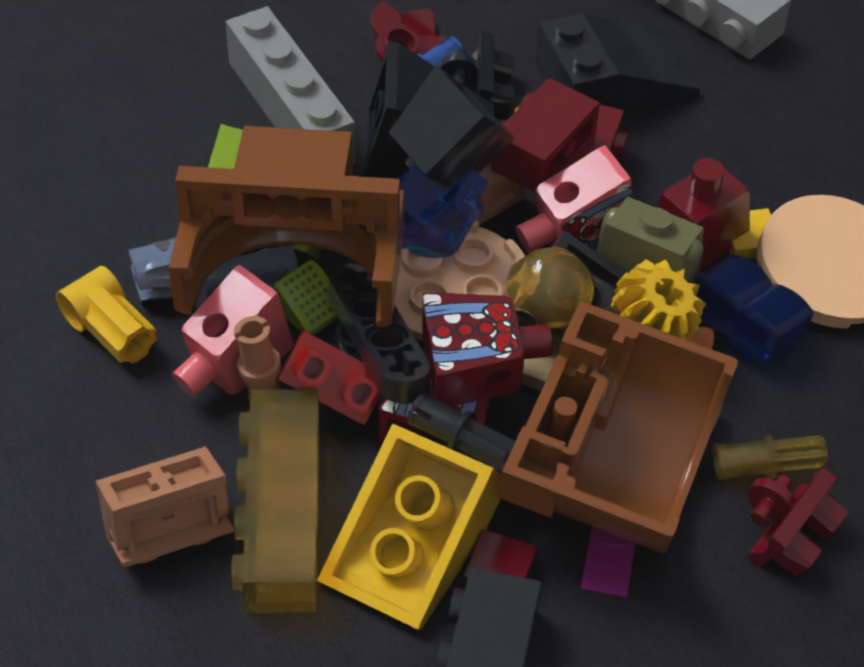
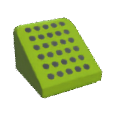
(306, 298)

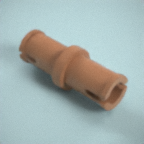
(258, 360)

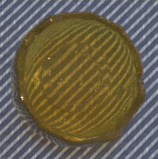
(550, 285)

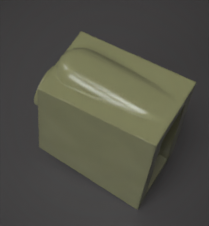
(650, 233)

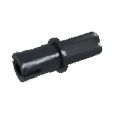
(461, 431)

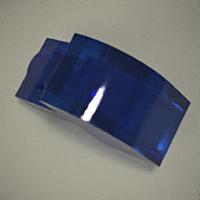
(437, 218)

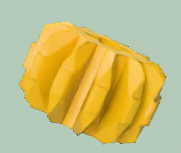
(659, 299)

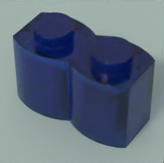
(751, 310)

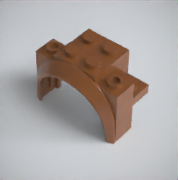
(287, 192)

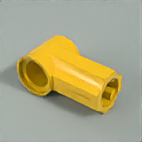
(101, 307)

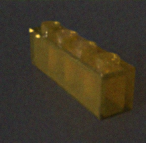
(281, 502)

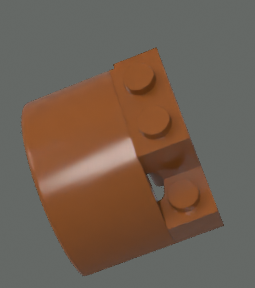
(637, 451)

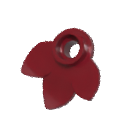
(412, 29)

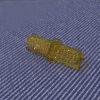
(769, 456)

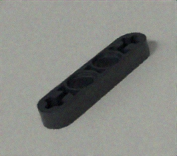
(381, 362)

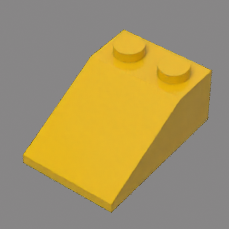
(411, 527)

